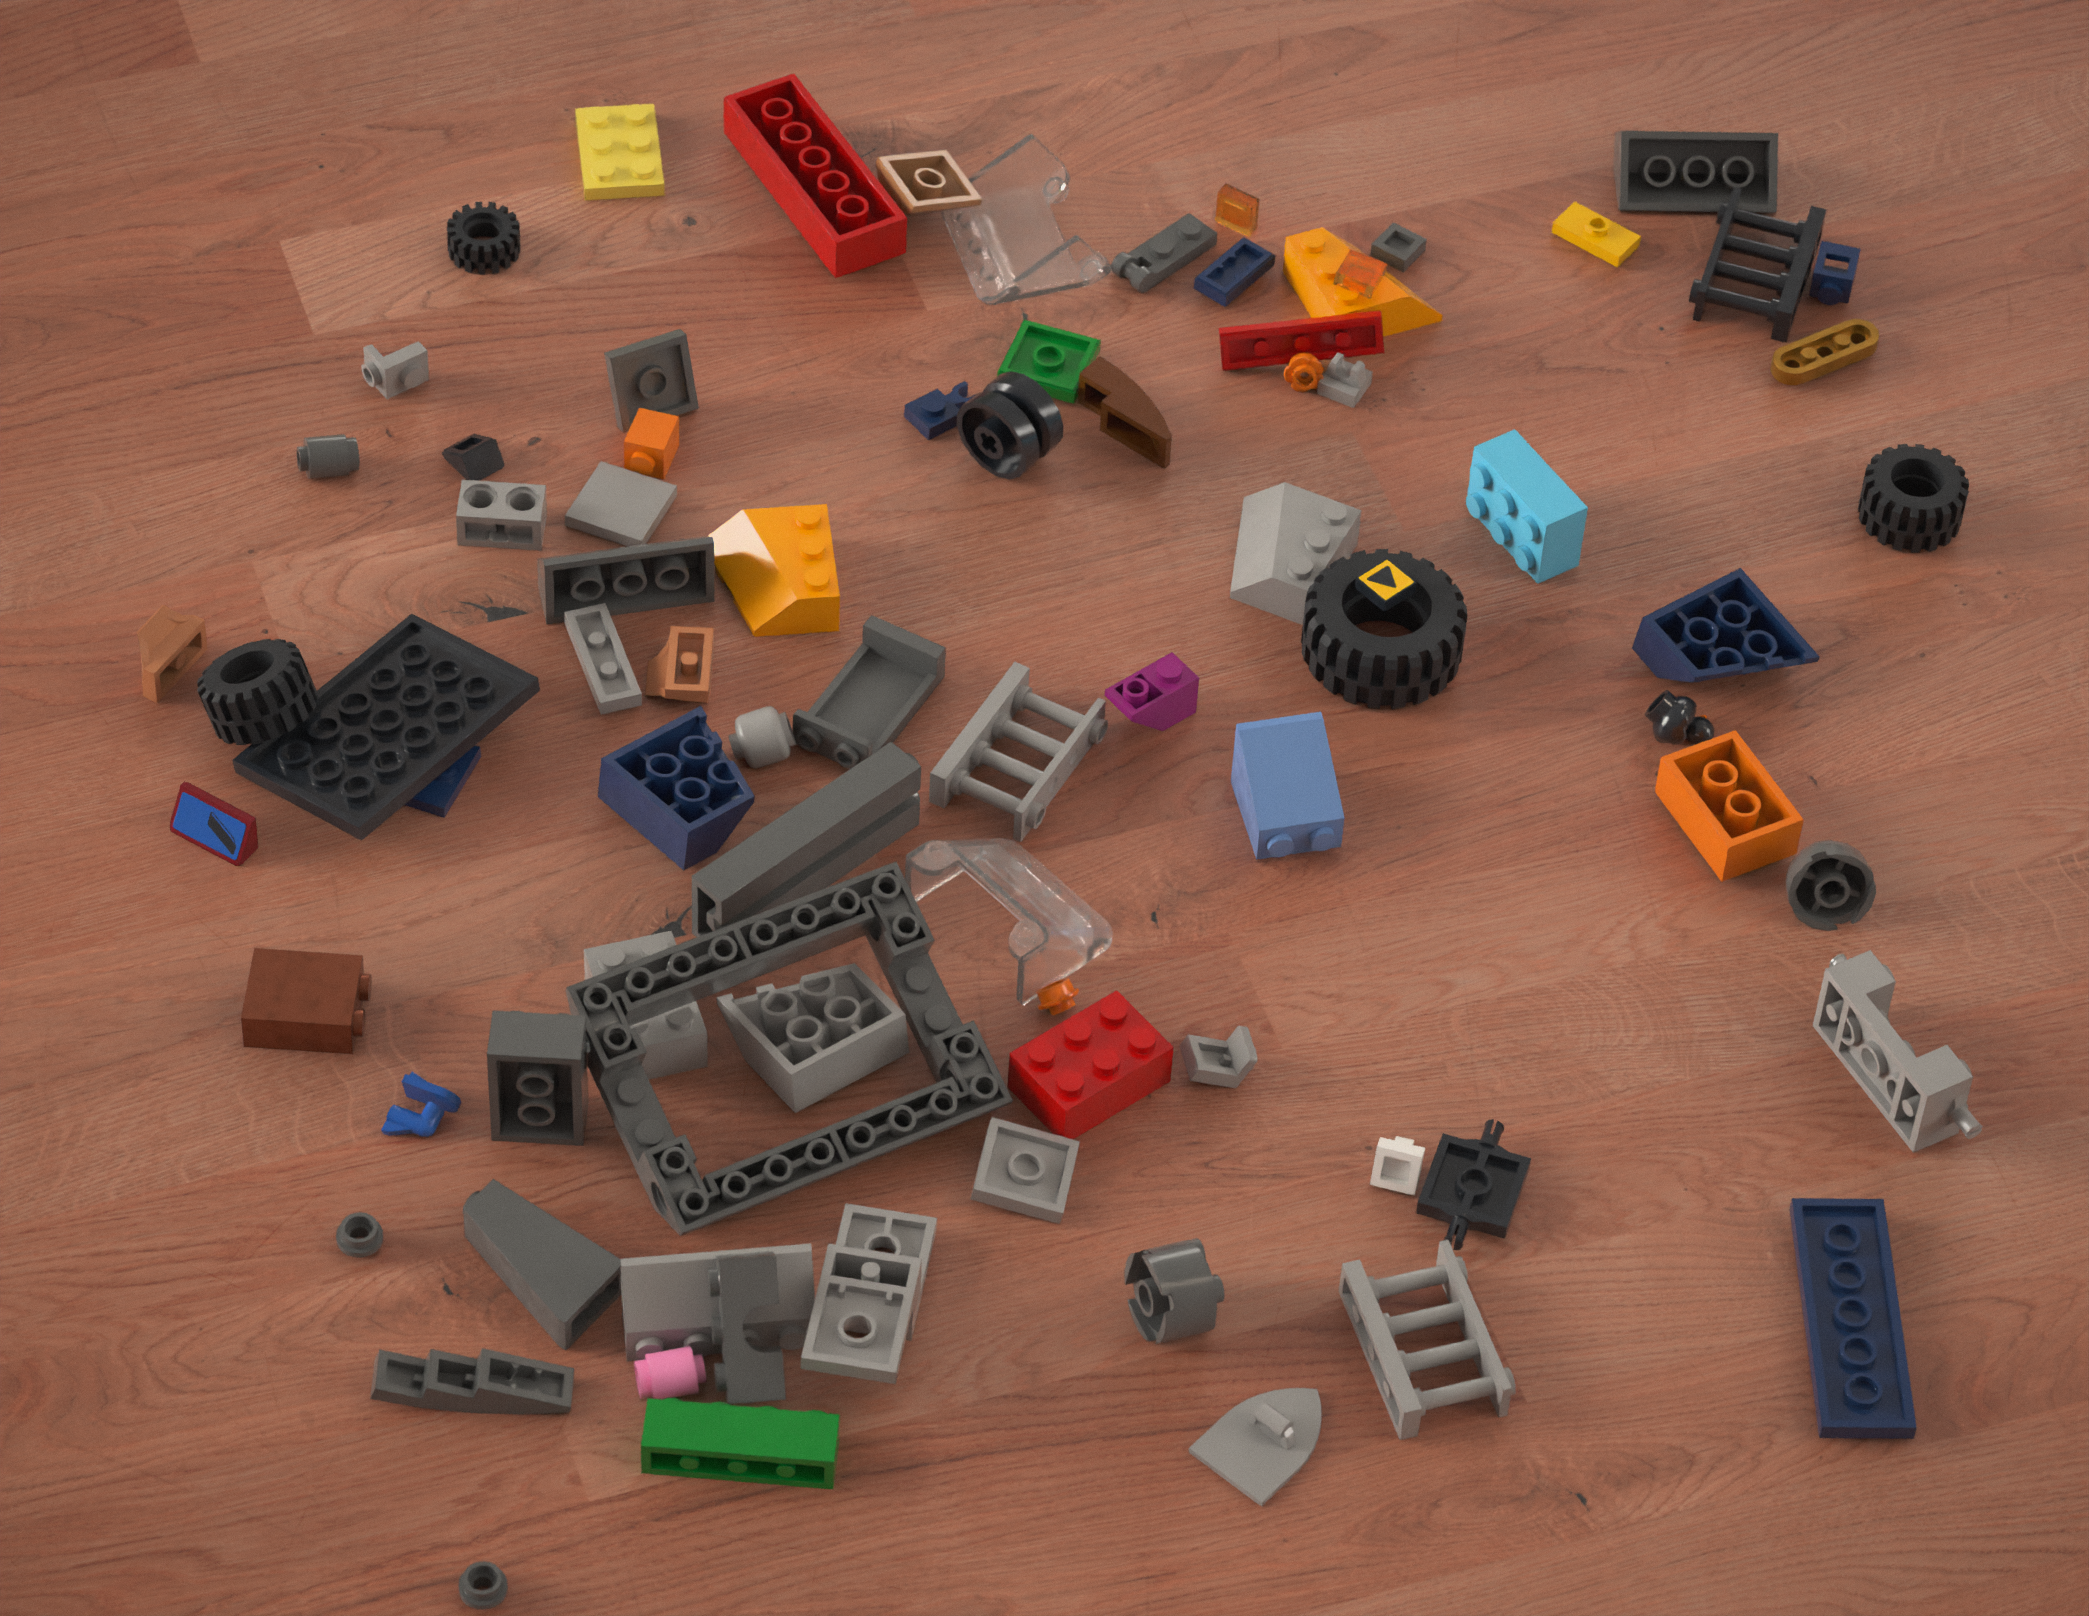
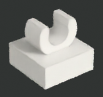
(1397, 1165)

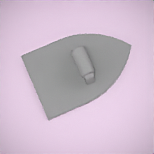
(1263, 1441)

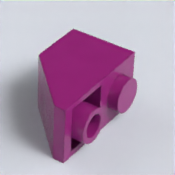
(1157, 693)

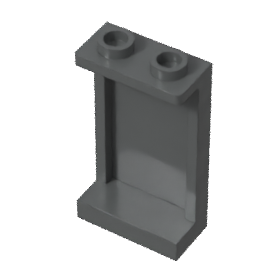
(871, 695)

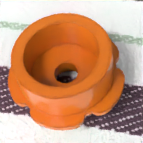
(1304, 363)
(1057, 996)

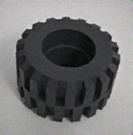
(1913, 498)
(257, 691)

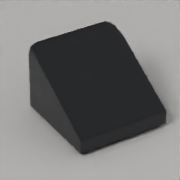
(475, 457)

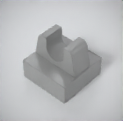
(1345, 381)

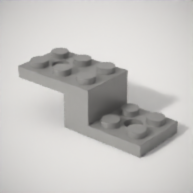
(869, 1293)

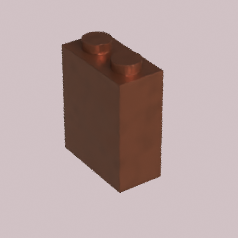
(305, 1001)

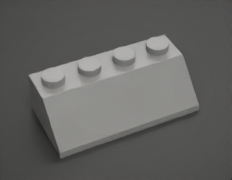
(671, 1307)

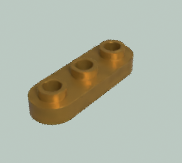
(1824, 352)

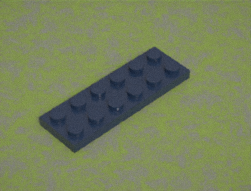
(1852, 1319)

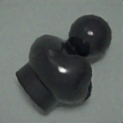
(1676, 720)

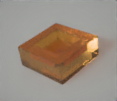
(1237, 210)
(1360, 273)

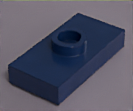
(1234, 271)
(443, 791)

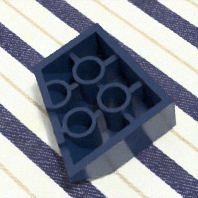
(1719, 634)
(677, 789)

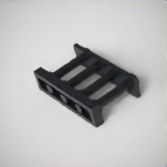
(1787, 285)

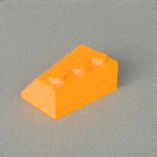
(1311, 267)
(780, 569)

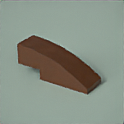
(1125, 411)

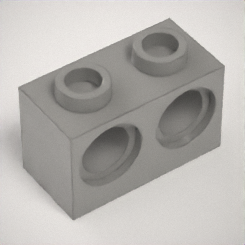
(501, 515)

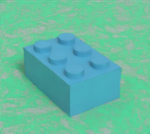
(1526, 506)

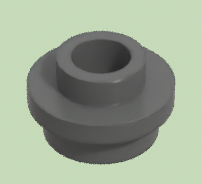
(355, 1226)
(479, 1575)

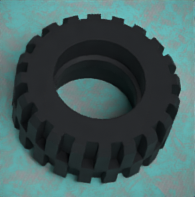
(1379, 667)

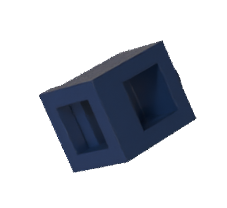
(1833, 283)

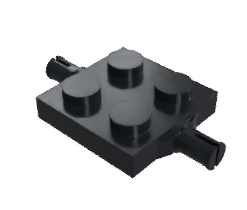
(1473, 1185)

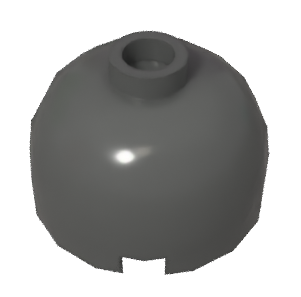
(1830, 885)

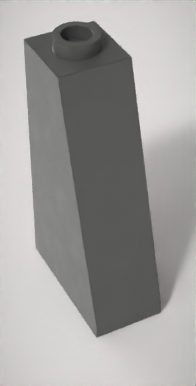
(542, 1261)

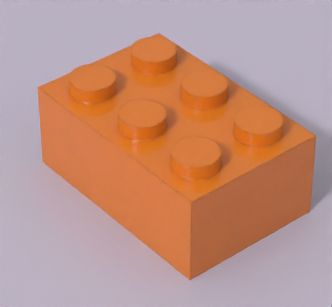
(1728, 805)

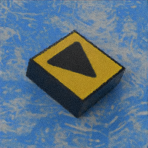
(1385, 585)

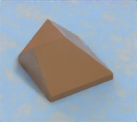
(926, 182)

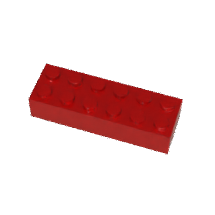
(815, 175)

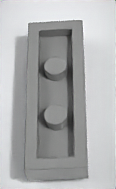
(603, 658)

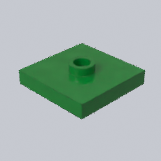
(1051, 358)

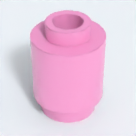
(669, 1373)

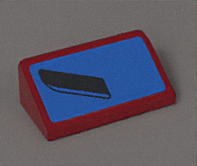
(214, 825)

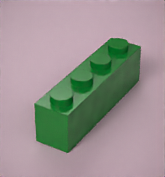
(740, 1443)

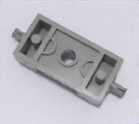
(1917, 1095)

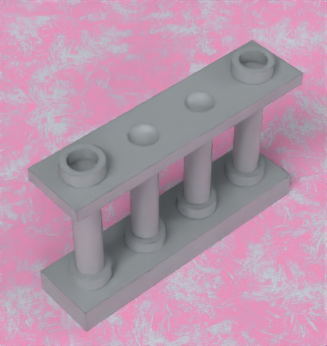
(995, 721)
(1393, 1367)

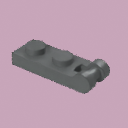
(1165, 253)

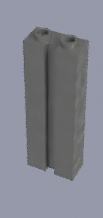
(811, 842)

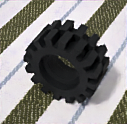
(483, 253)

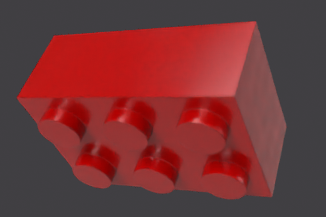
(1090, 1066)

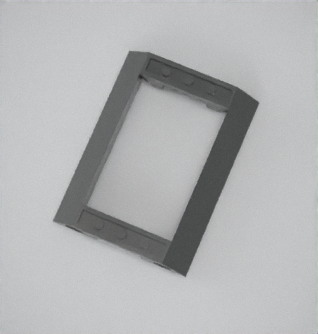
(866, 905)

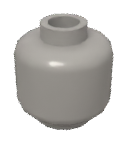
(762, 737)

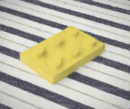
(619, 152)

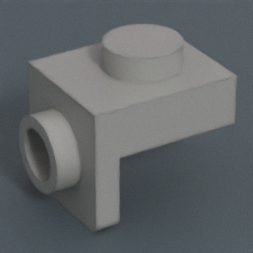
(396, 371)
(1219, 1060)

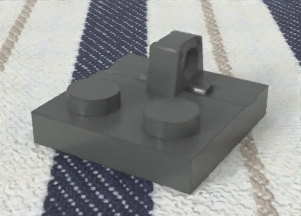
(651, 376)

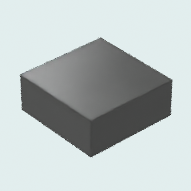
(1398, 247)

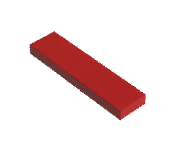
(1321, 336)

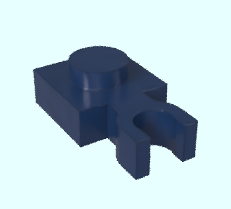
(936, 412)

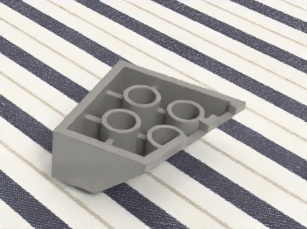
(1286, 543)
(816, 1033)

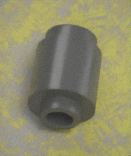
(328, 456)

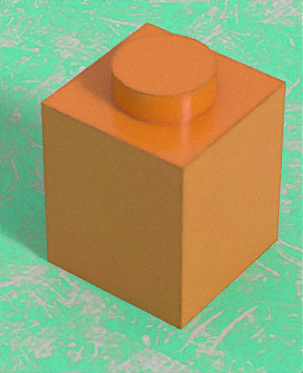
(651, 443)

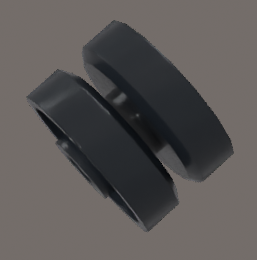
(1010, 425)

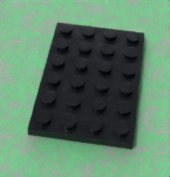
(388, 726)

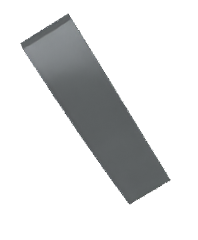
(471, 1385)

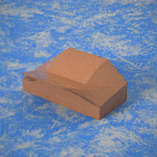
(169, 649)
(683, 665)

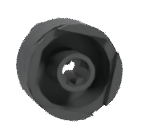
(1173, 1291)

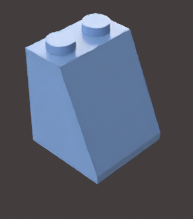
(1287, 785)

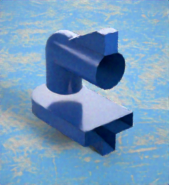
(437, 1100)

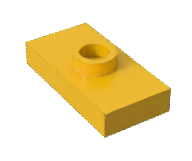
(1596, 234)

